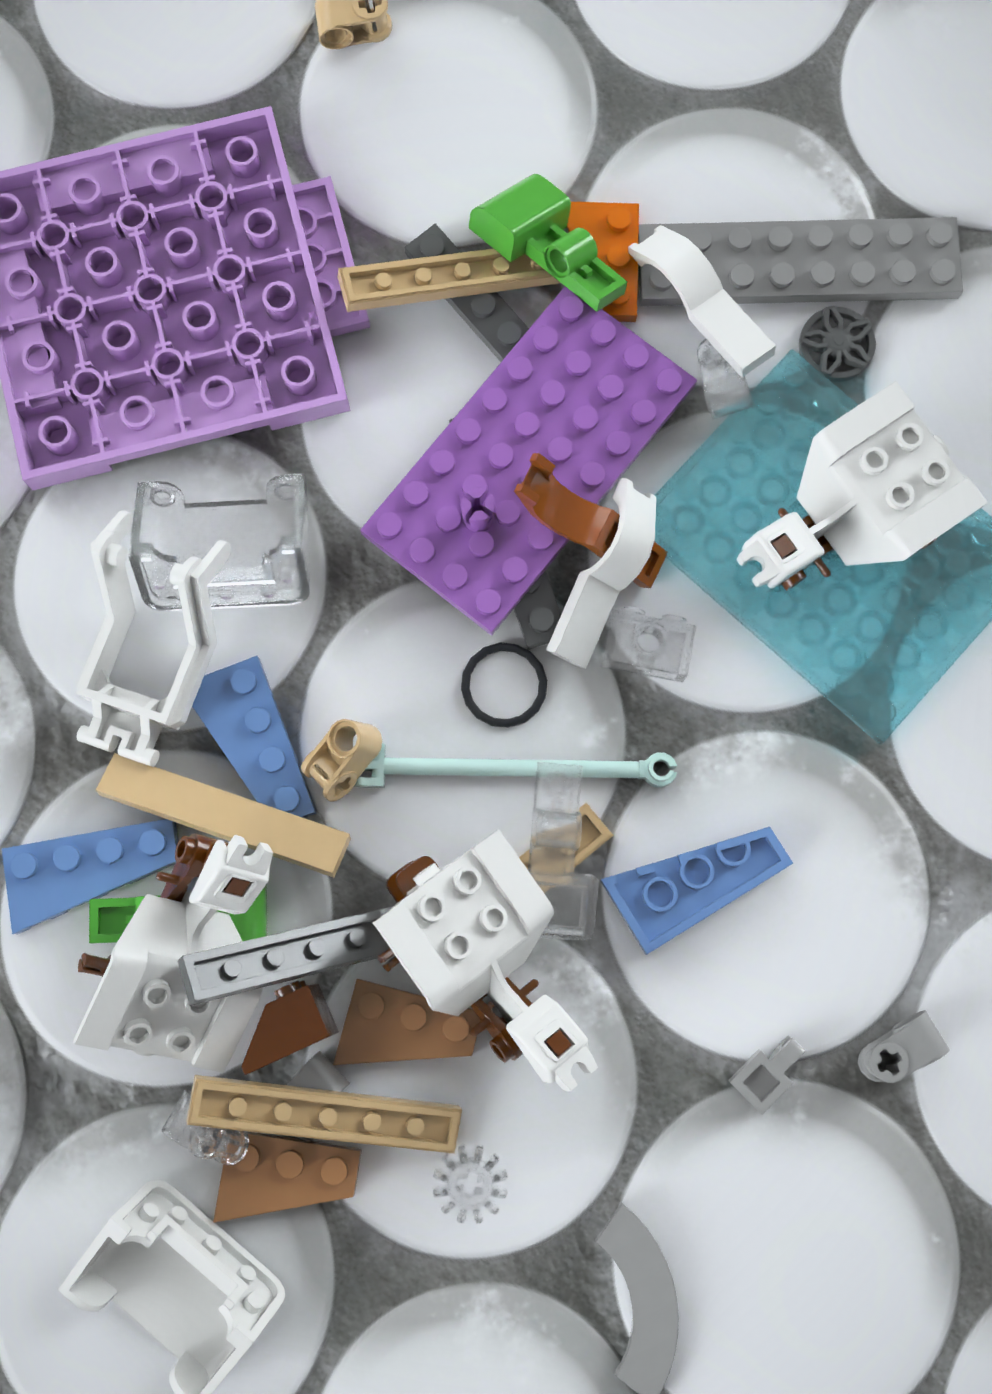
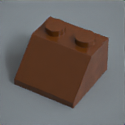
(289, 1025)

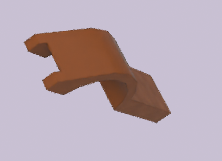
(576, 517)

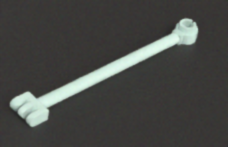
(511, 767)

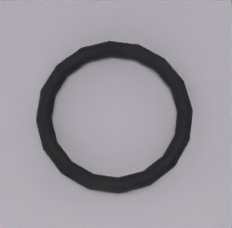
(498, 722)

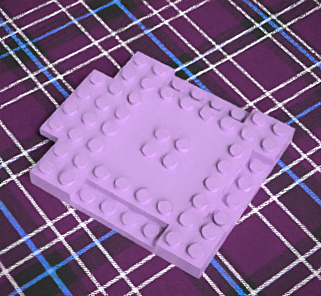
(166, 297)

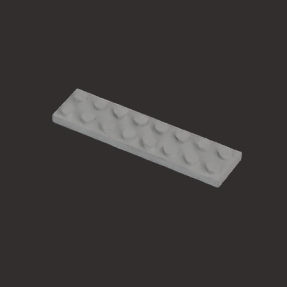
(820, 260)

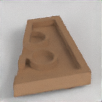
(400, 1026)
(285, 1175)

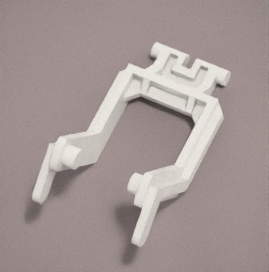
(123, 712)

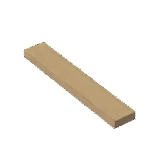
(437, 278)
(224, 814)
(323, 1114)

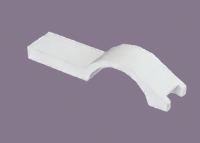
(705, 299)
(600, 585)

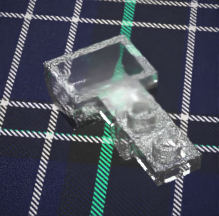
(552, 851)

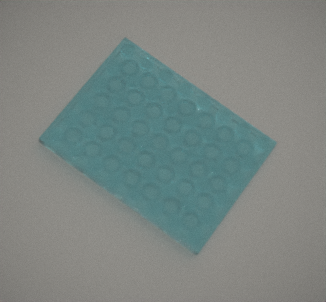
(868, 632)

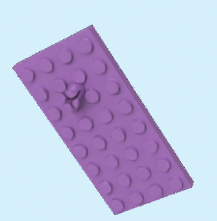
(569, 390)

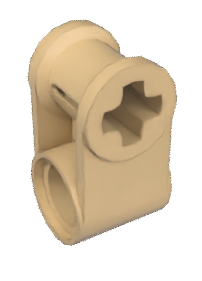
(350, 22)
(335, 760)

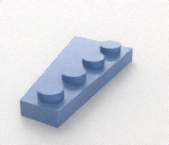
(250, 731)
(68, 871)
(683, 890)

